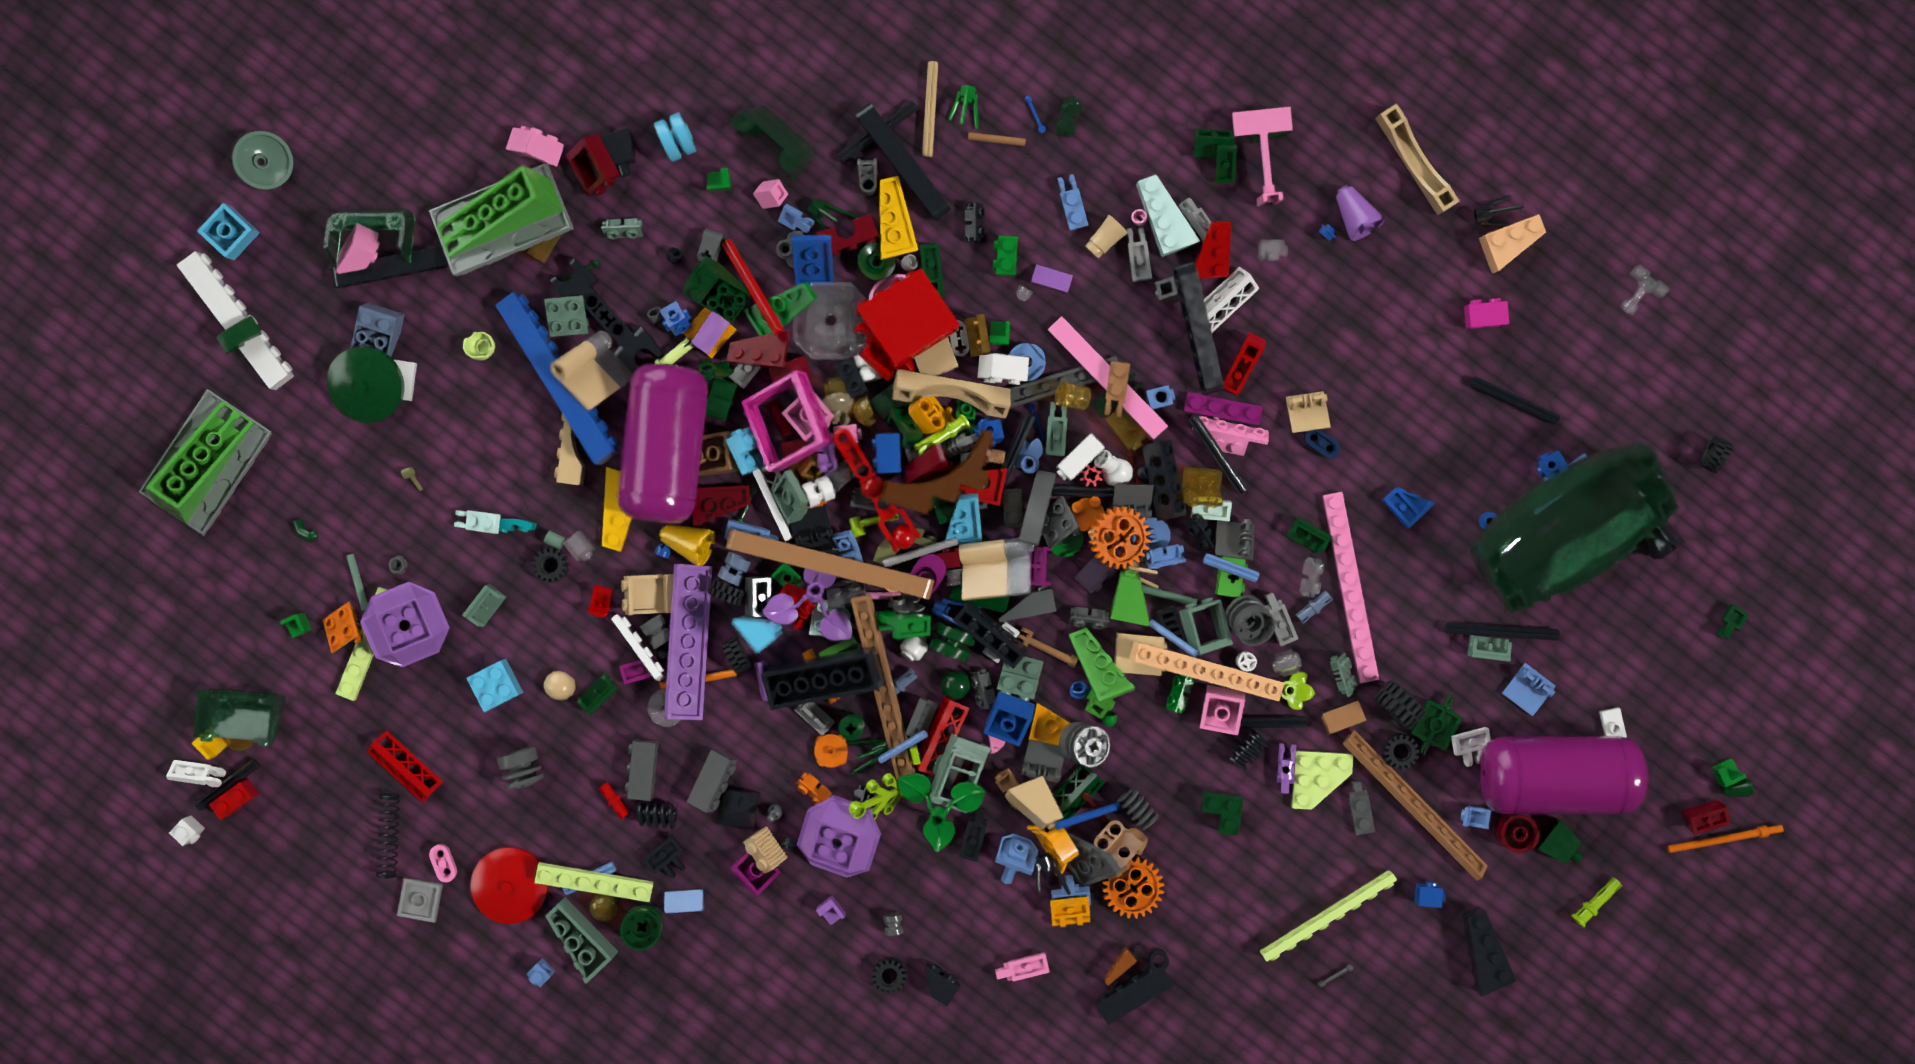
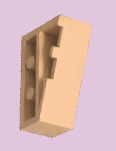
(1507, 243)

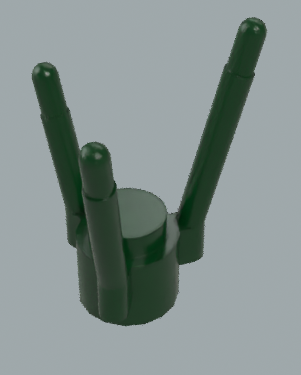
(819, 209)
(877, 749)

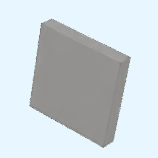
(419, 899)

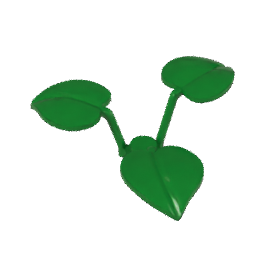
(937, 829)

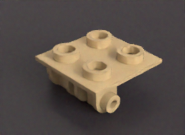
(1308, 412)

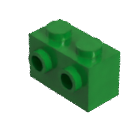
(1006, 256)

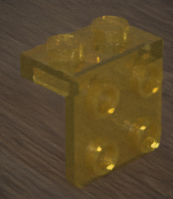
(1201, 487)

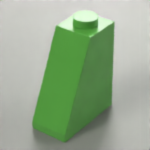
(1129, 599)

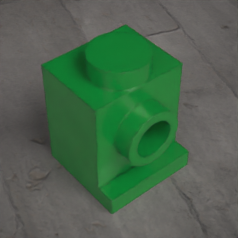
(786, 569)

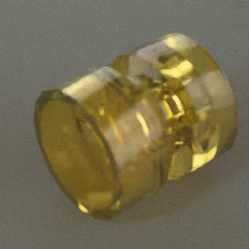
(1072, 396)

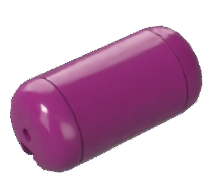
(662, 443)
(1563, 775)

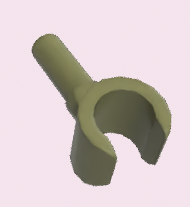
(410, 473)

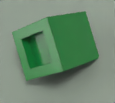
(719, 181)
(999, 333)
(297, 624)
(1727, 773)

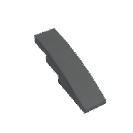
(1037, 507)

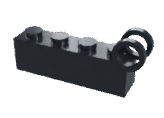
(1137, 990)

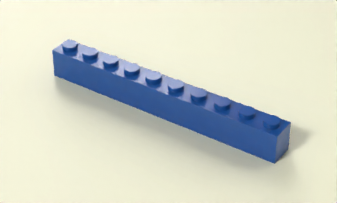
(541, 353)

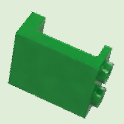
(904, 625)

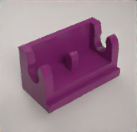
(1038, 566)

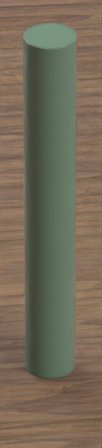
(357, 581)
(1168, 595)

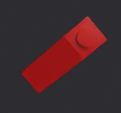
(1244, 363)

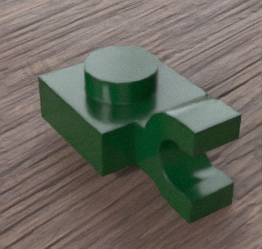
(1734, 620)

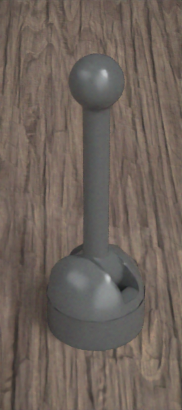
(777, 811)

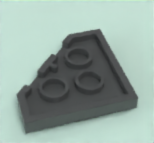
(1091, 863)

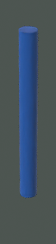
(1088, 815)

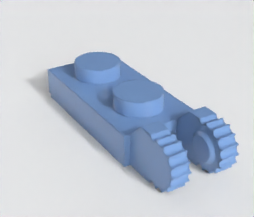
(1072, 205)

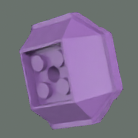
(408, 603)
(833, 821)

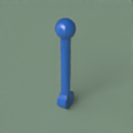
(1041, 129)

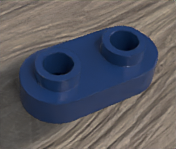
(1322, 442)

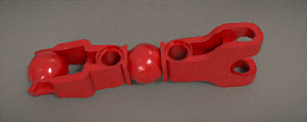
(871, 487)

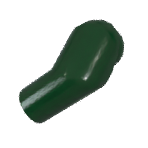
(303, 533)

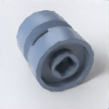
(736, 562)

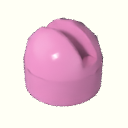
(1142, 214)

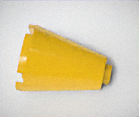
(689, 542)

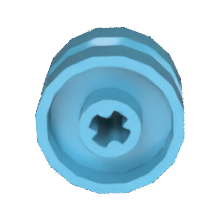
(677, 136)

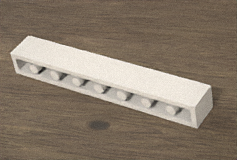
(230, 311)

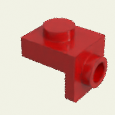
(600, 601)

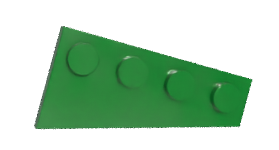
(785, 306)

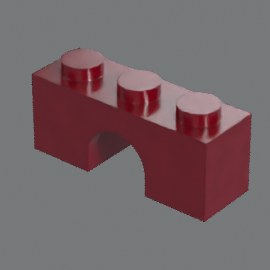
(864, 232)

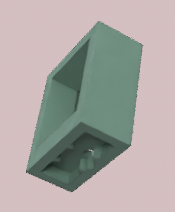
(1219, 621)

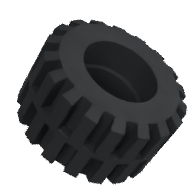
(1399, 705)

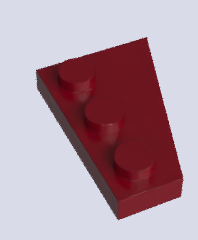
(719, 501)

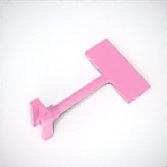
(1262, 123)

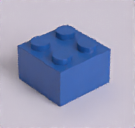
(888, 453)
(1009, 718)

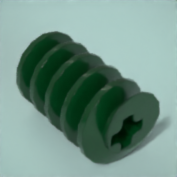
(857, 722)

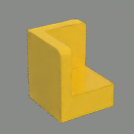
(210, 749)

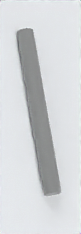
(920, 552)

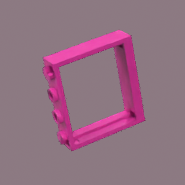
(812, 412)

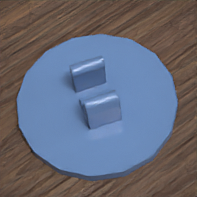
(1159, 534)

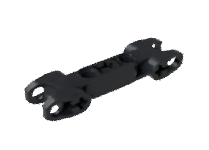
(630, 341)

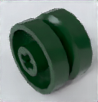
(952, 643)

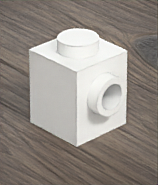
(187, 831)

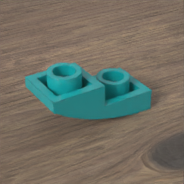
(509, 525)

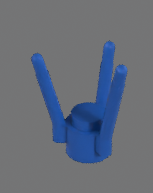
(942, 610)

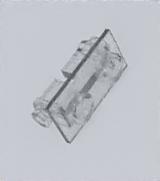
(1314, 570)

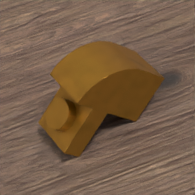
(806, 469)

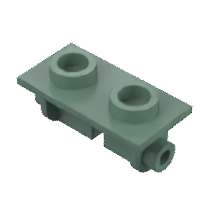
(613, 229)

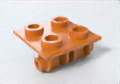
(342, 627)

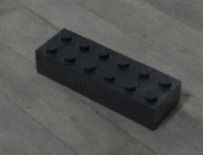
(822, 678)

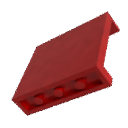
(907, 318)

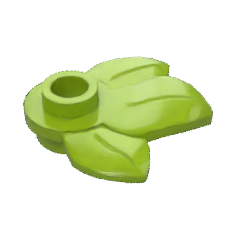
(1299, 690)

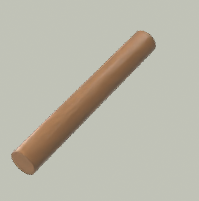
(996, 139)

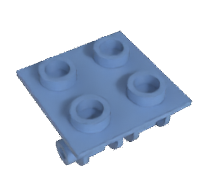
(1529, 689)

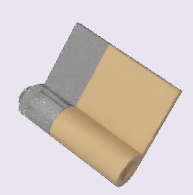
(591, 371)
(995, 568)

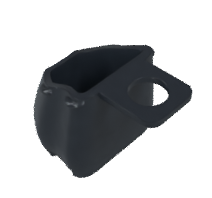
(1663, 541)

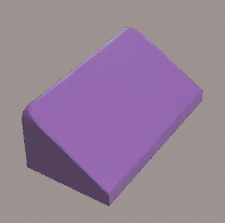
(1051, 279)
(710, 332)
(760, 667)

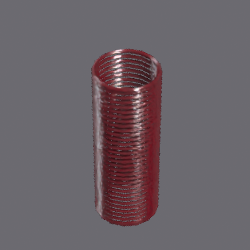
(777, 408)

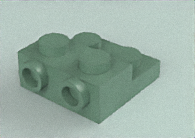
(790, 497)
(1022, 679)

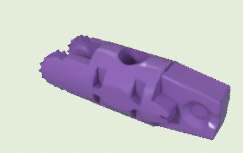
(1286, 777)

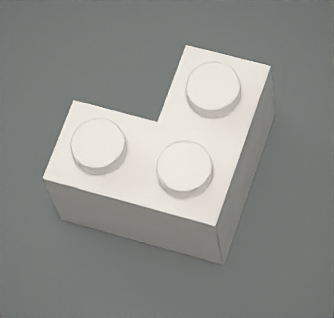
(1003, 367)

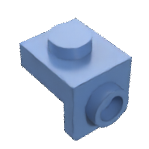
(1476, 817)

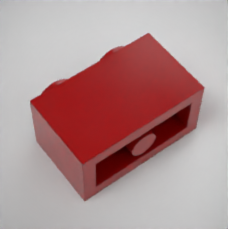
(234, 799)

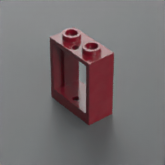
(603, 162)

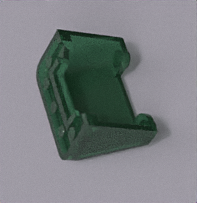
(796, 151)
(238, 715)

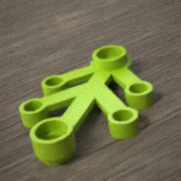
(858, 809)

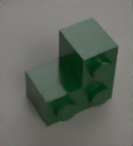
(1228, 808)

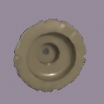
(840, 407)

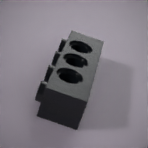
(1164, 477)
(991, 634)

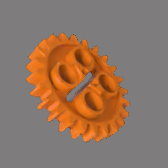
(1128, 551)
(1143, 900)

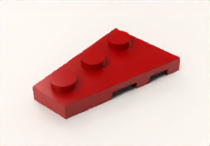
(1215, 252)
(993, 492)

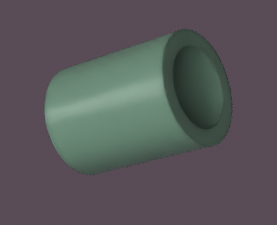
(554, 540)

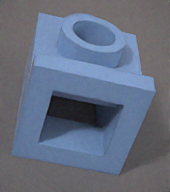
(540, 973)

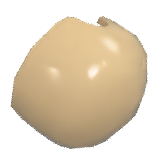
(559, 685)

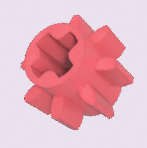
(1095, 477)

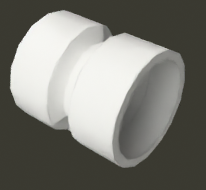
(866, 371)
(823, 489)

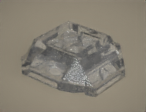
(833, 341)

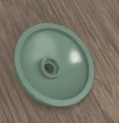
(273, 152)

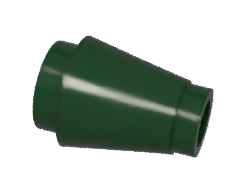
(1740, 789)

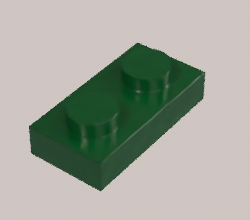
(1225, 163)

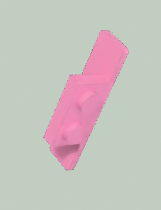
(1234, 437)

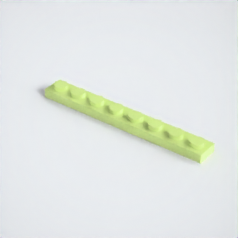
(1335, 912)

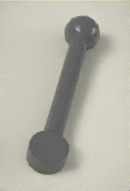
(1349, 967)

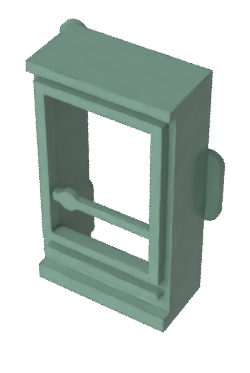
(961, 748)

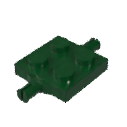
(1437, 725)

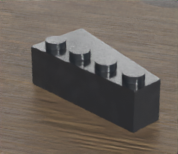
(1487, 957)

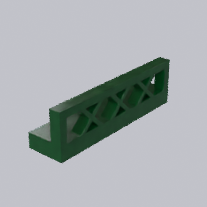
(1075, 801)

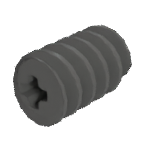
(1139, 808)

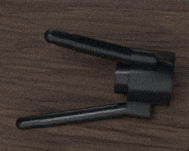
(1483, 213)
(1045, 864)

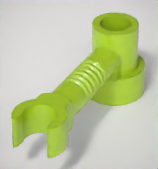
(858, 525)

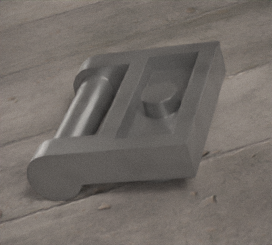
(843, 591)

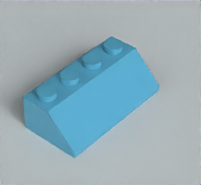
(758, 630)

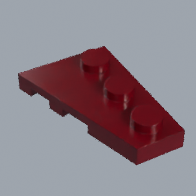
(760, 351)

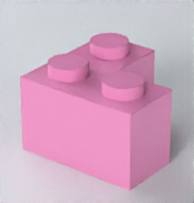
(534, 145)

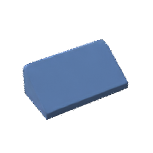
(683, 901)

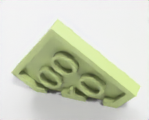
(1318, 776)

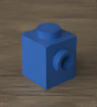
(1429, 894)

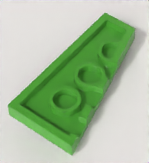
(1100, 670)

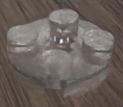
(656, 712)

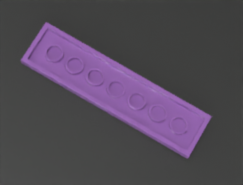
(688, 642)

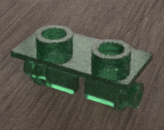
(1069, 108)

